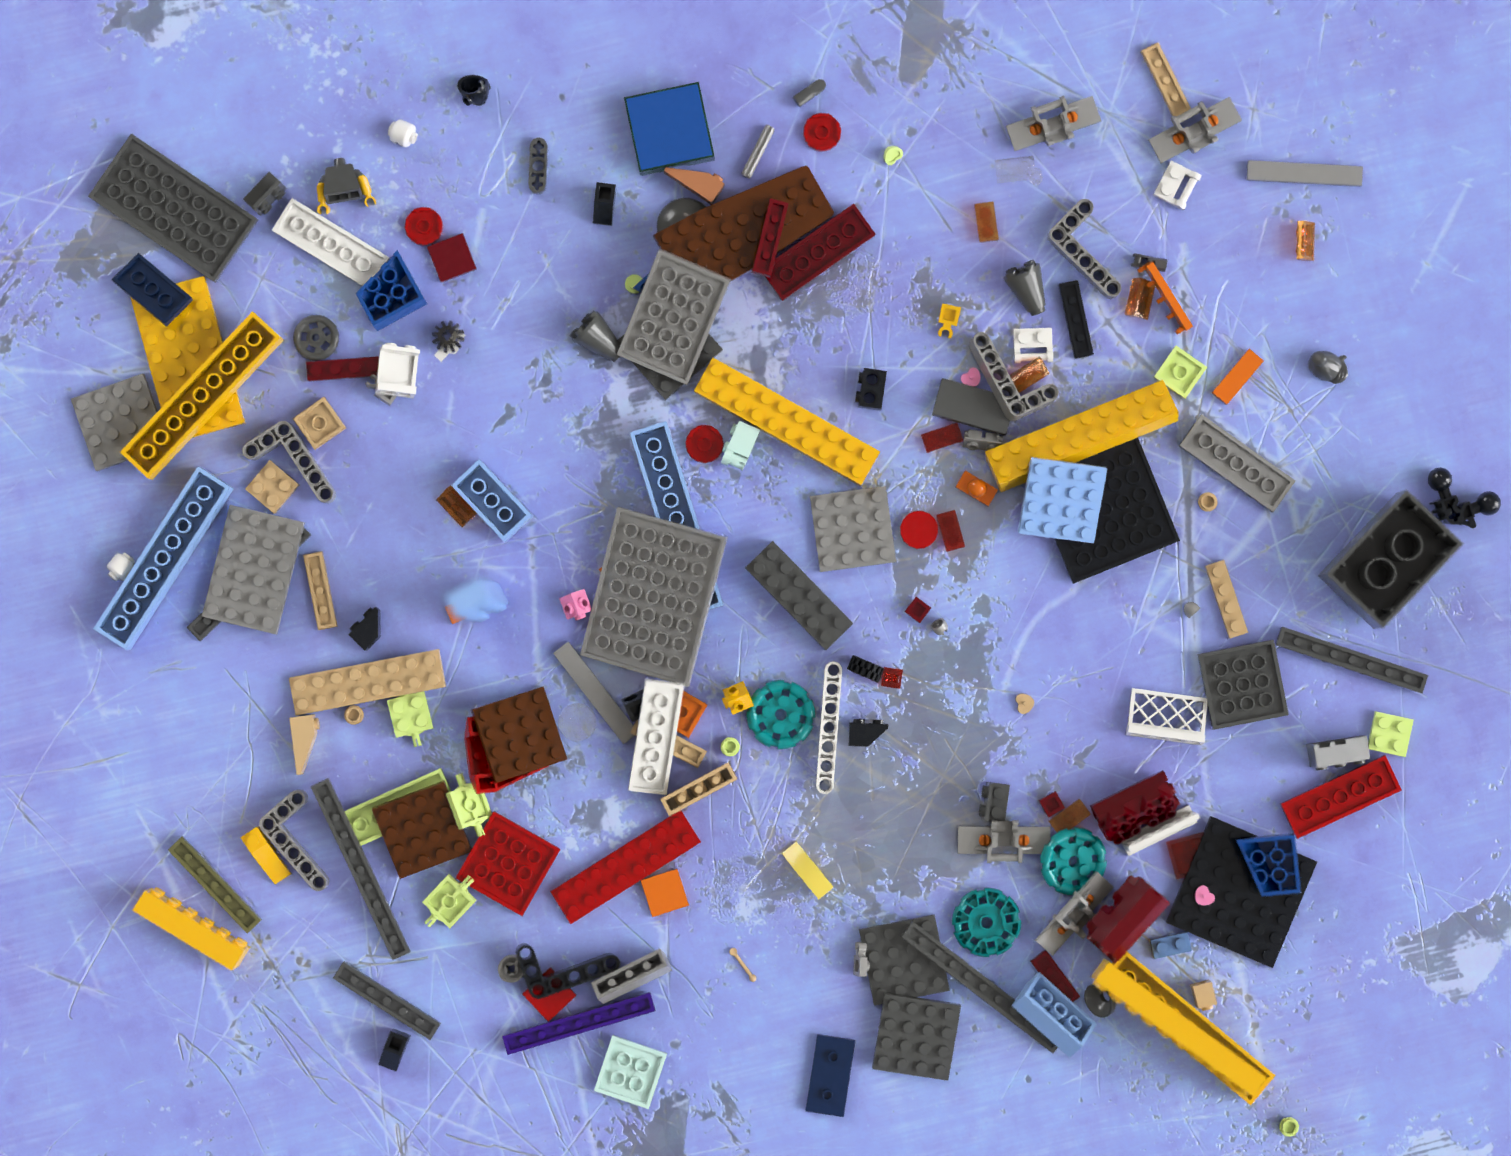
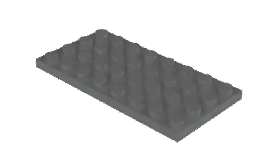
(173, 208)

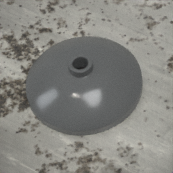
(677, 211)

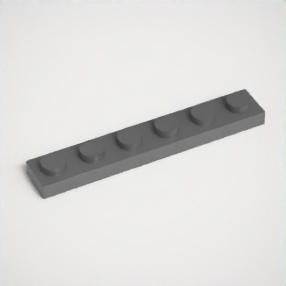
(387, 1000)

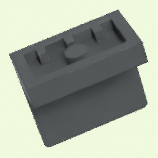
(265, 193)
(995, 801)

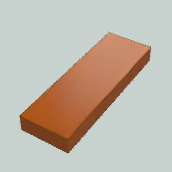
(1237, 376)

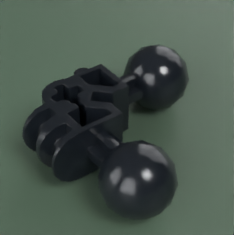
(1440, 480)

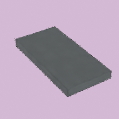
(970, 407)

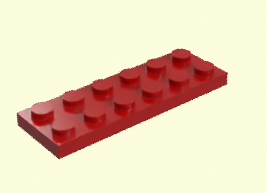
(1340, 796)

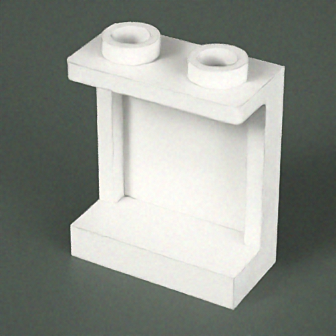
(397, 370)

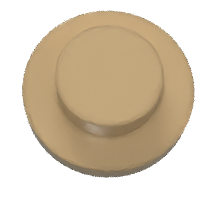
(1207, 501)
(354, 714)

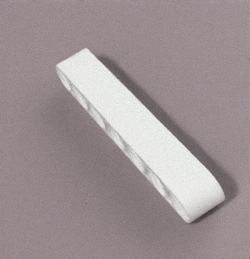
(831, 737)

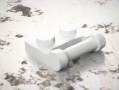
(1171, 181)
(1032, 339)

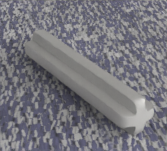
(758, 151)

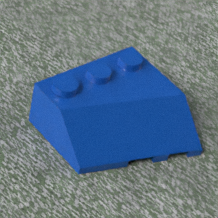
(390, 293)
(1272, 863)

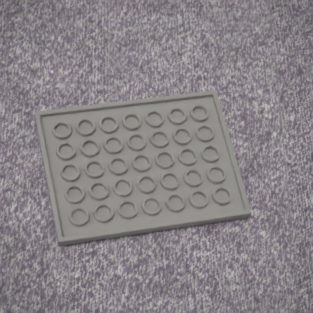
(653, 596)

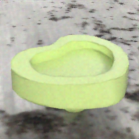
(892, 154)

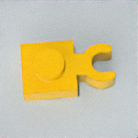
(949, 316)

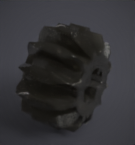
(455, 333)

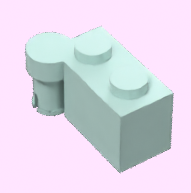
(740, 445)

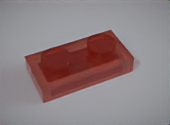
(941, 437)
(950, 530)

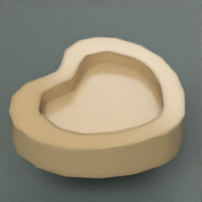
(1024, 702)

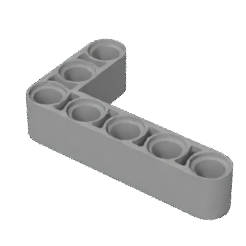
(1081, 252)
(1006, 382)
(297, 456)
(291, 842)

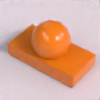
(976, 488)

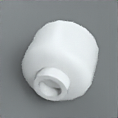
(402, 133)
(120, 566)

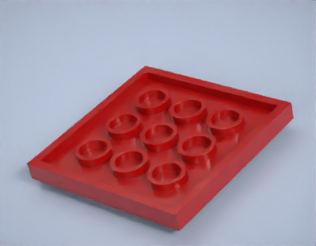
(508, 863)

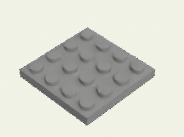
(113, 417)
(852, 529)

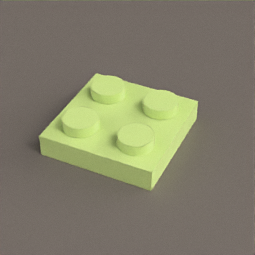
(1180, 372)
(1390, 734)

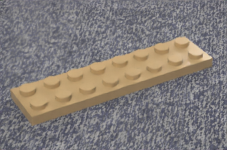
(367, 682)

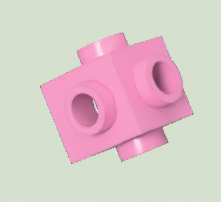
(575, 605)

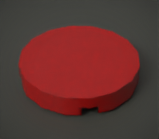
(822, 132)
(423, 226)
(704, 443)
(919, 529)

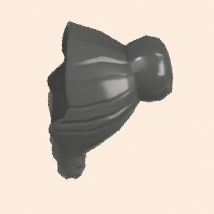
(1328, 366)

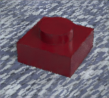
(917, 609)
(1051, 804)

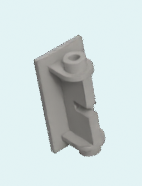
(973, 440)

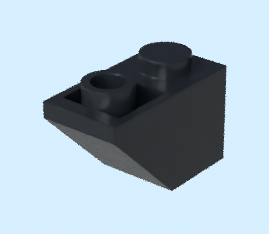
(604, 203)
(368, 630)
(865, 733)
(394, 1049)

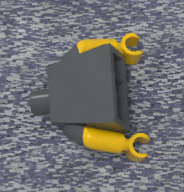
(342, 184)

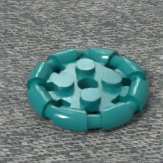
(781, 726)
(1061, 859)
(981, 911)

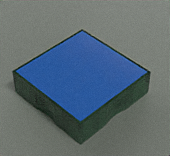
(669, 128)

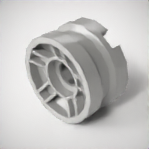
(503, 970)

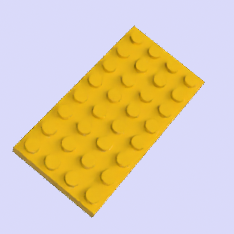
(183, 347)

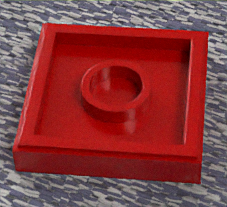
(552, 1004)

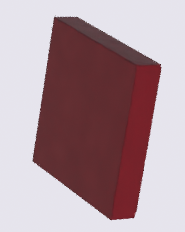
(452, 258)

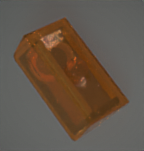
(1139, 299)
(456, 506)

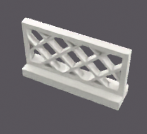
(1167, 733)
(1150, 835)

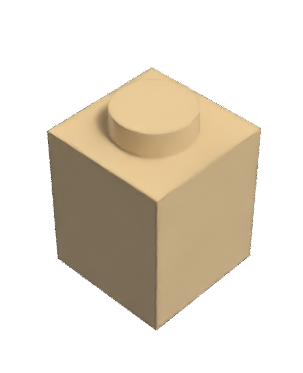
(1203, 995)

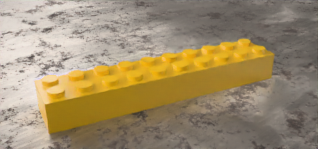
(201, 396)
(786, 421)
(1084, 433)
(1152, 983)
(1173, 1024)

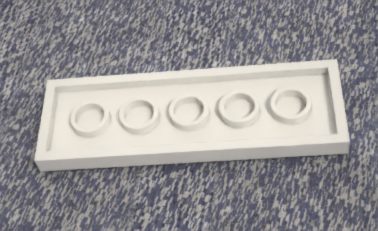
(329, 242)
(656, 736)

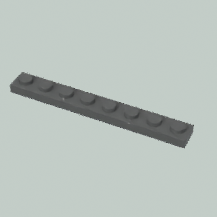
(1351, 660)

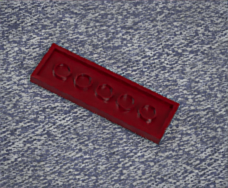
(819, 251)

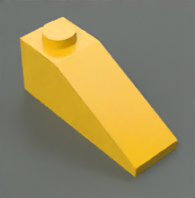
(265, 855)

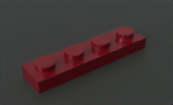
(770, 237)
(342, 368)

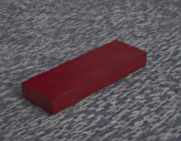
(1048, 968)

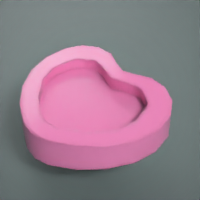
(971, 378)
(1203, 896)

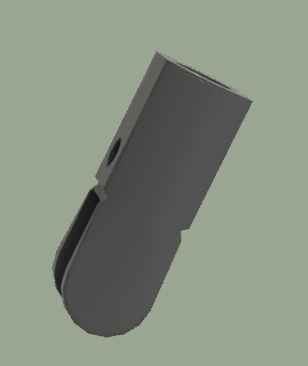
(809, 92)
(1159, 262)

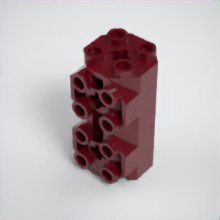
(1141, 803)
(1122, 924)

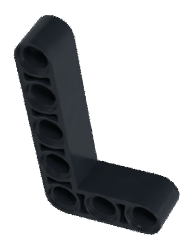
(563, 974)

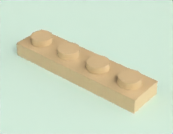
(1226, 599)

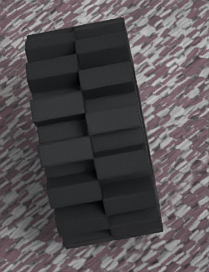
(865, 668)

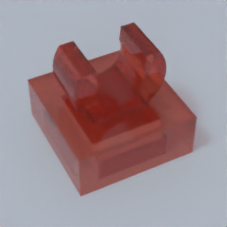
(891, 677)

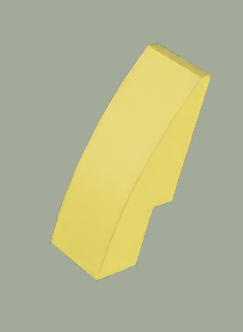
(807, 870)

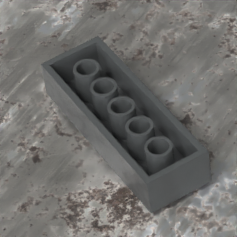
(799, 595)

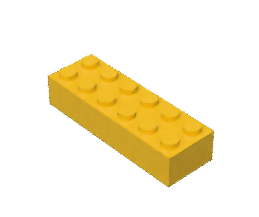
(191, 928)

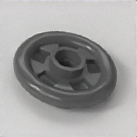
(319, 353)

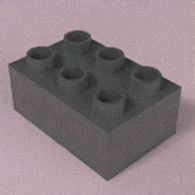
(1390, 559)

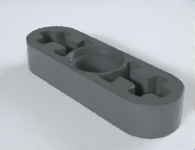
(533, 151)

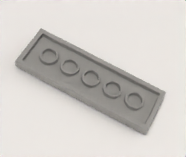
(1237, 463)

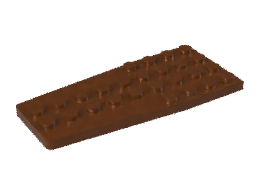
(728, 232)

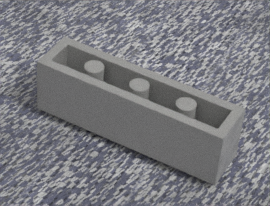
(631, 976)

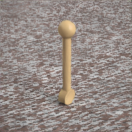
(733, 951)

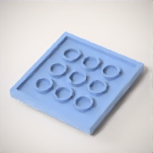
(1062, 500)

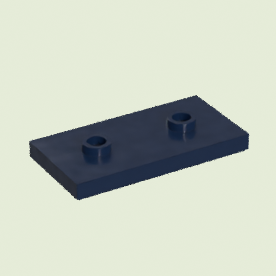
(152, 289)
(830, 1075)

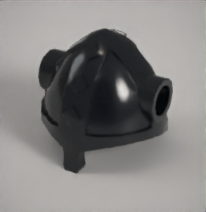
(474, 89)

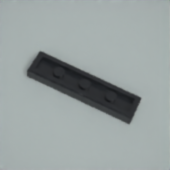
(1076, 319)

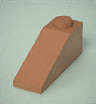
(700, 183)

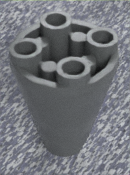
(1027, 286)
(596, 336)

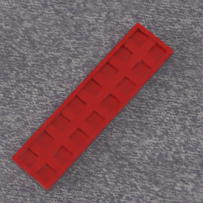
(625, 866)

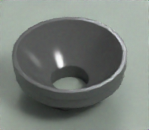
(1097, 1003)

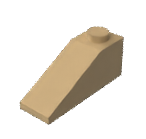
(303, 737)

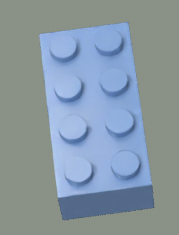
(492, 500)
(1054, 1014)

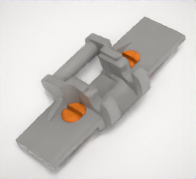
(1056, 129)
(1195, 137)
(1002, 833)
(1074, 914)

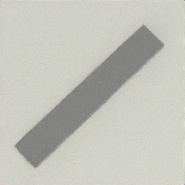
(1304, 173)
(595, 692)

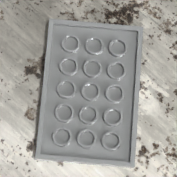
(673, 316)
(253, 569)

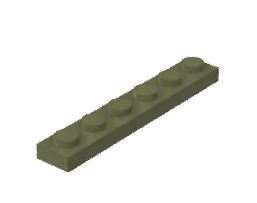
(214, 884)

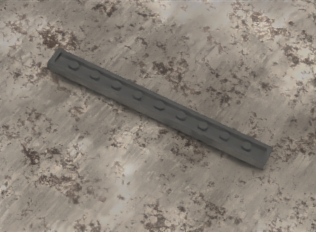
(360, 868)
(972, 980)

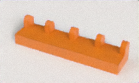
(1167, 296)

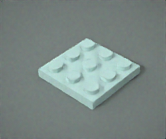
(630, 1071)

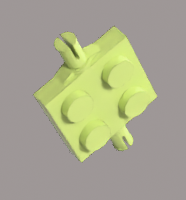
(410, 715)
(468, 807)
(449, 901)

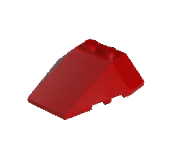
(478, 765)

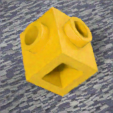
(737, 698)

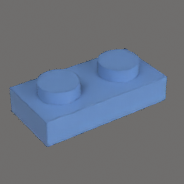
(1170, 945)

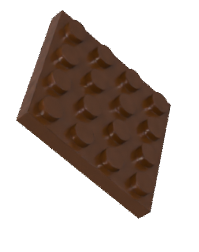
(519, 734)
(421, 830)

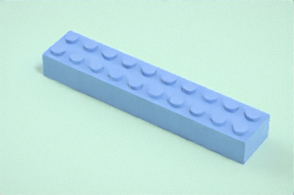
(666, 481)
(163, 558)
(477, 600)

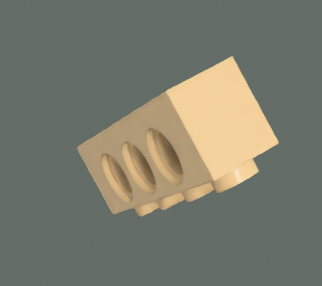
(698, 788)

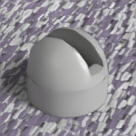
(1190, 609)
(939, 626)

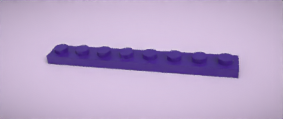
(578, 1023)

